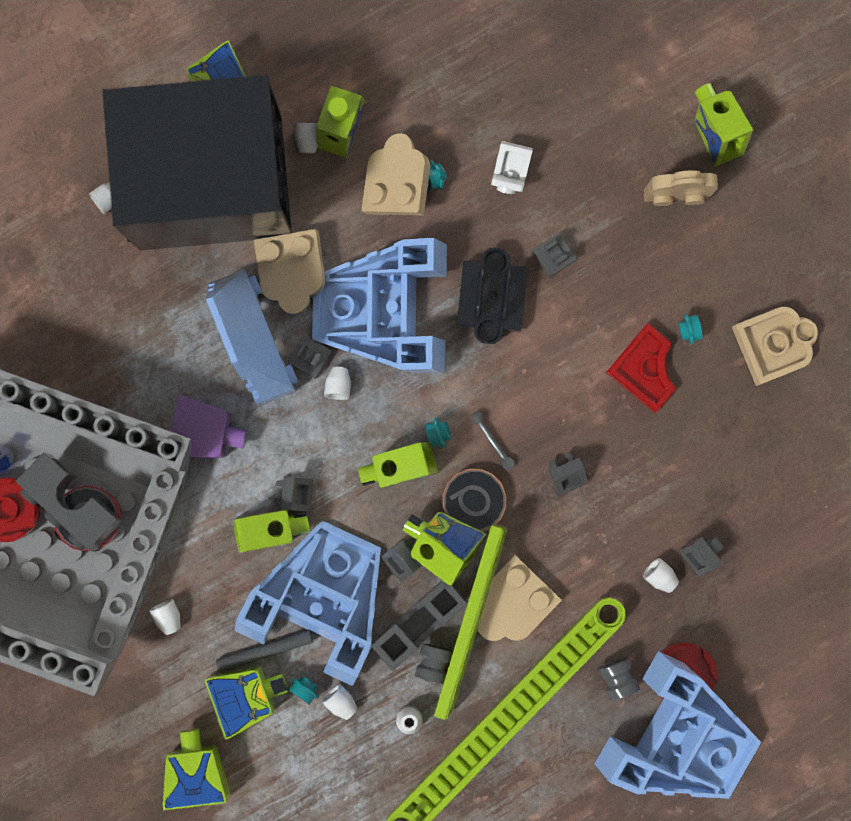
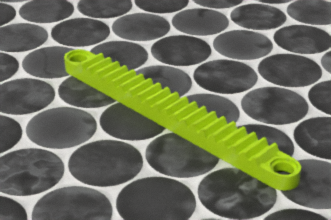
(509, 714)

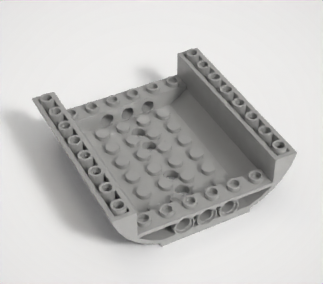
(68, 607)

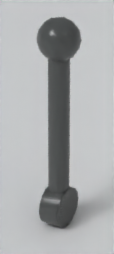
(507, 462)

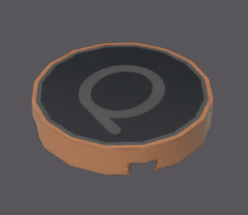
(475, 498)

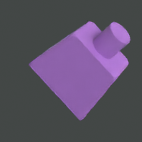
(206, 428)

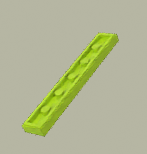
(471, 621)

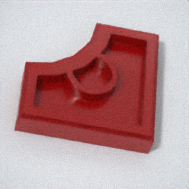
(643, 368)

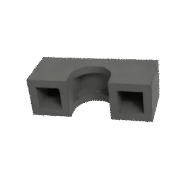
(46, 484)
(418, 624)

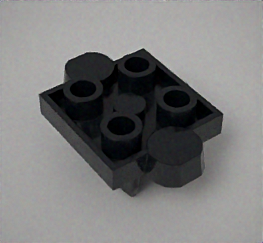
(492, 296)

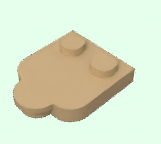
(396, 179)
(684, 185)
(291, 268)
(776, 343)
(515, 603)

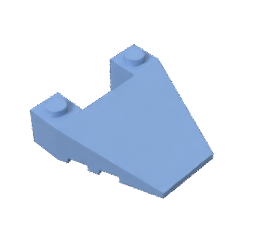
(372, 306)
(248, 338)
(325, 589)
(689, 744)

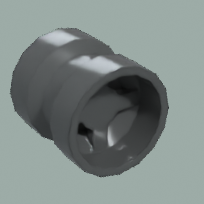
(434, 663)
(619, 678)

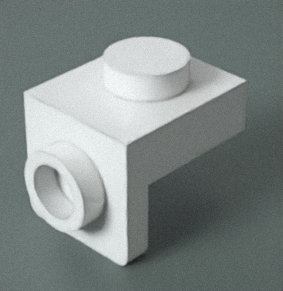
(511, 167)

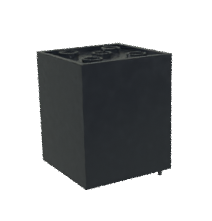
(196, 162)

